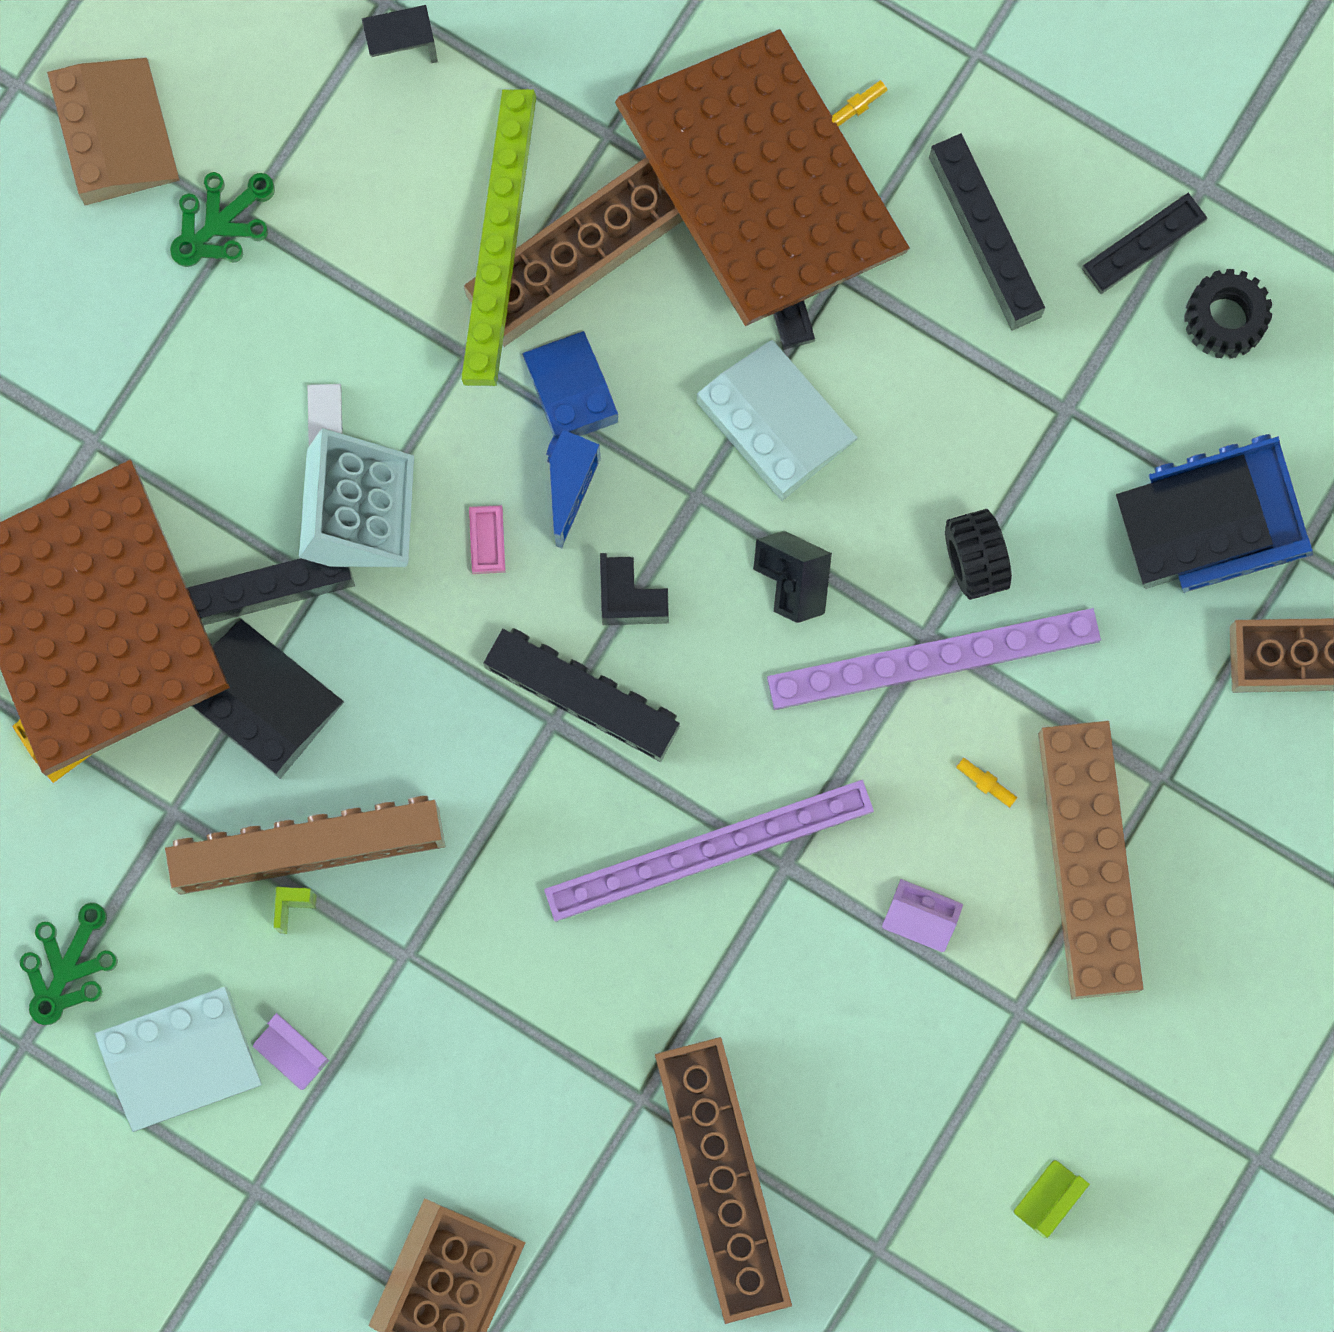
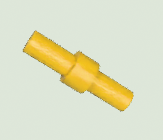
(859, 103)
(986, 782)

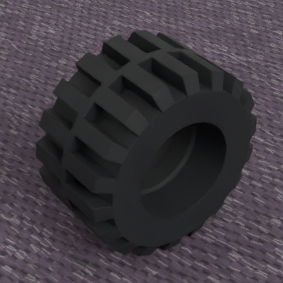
(1233, 288)
(978, 554)

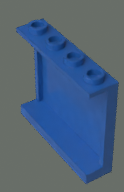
(1277, 503)

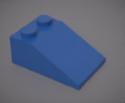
(571, 386)
(571, 471)

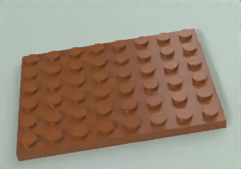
(762, 176)
(97, 620)

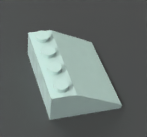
(775, 419)
(356, 503)
(178, 1059)

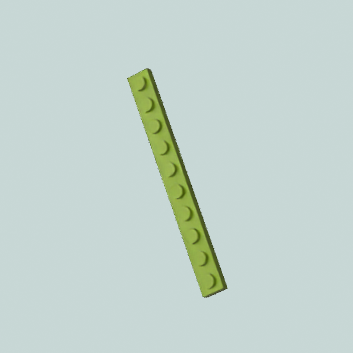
(499, 238)

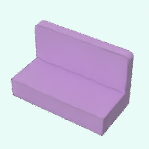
(922, 916)
(290, 1052)

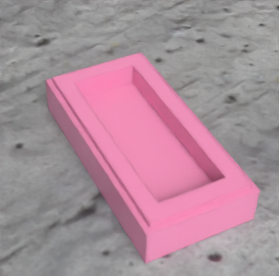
(487, 539)

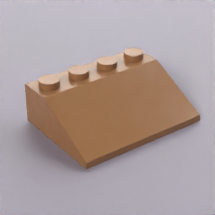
(113, 128)
(447, 1275)

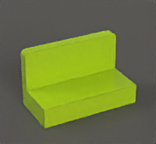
(292, 898)
(1050, 1198)

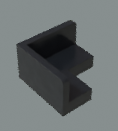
(399, 32)
(800, 574)
(622, 602)

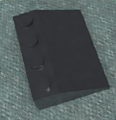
(1194, 521)
(271, 700)

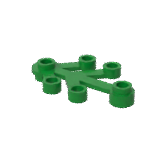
(218, 222)
(65, 968)

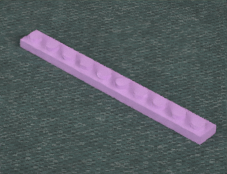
(933, 659)
(708, 850)

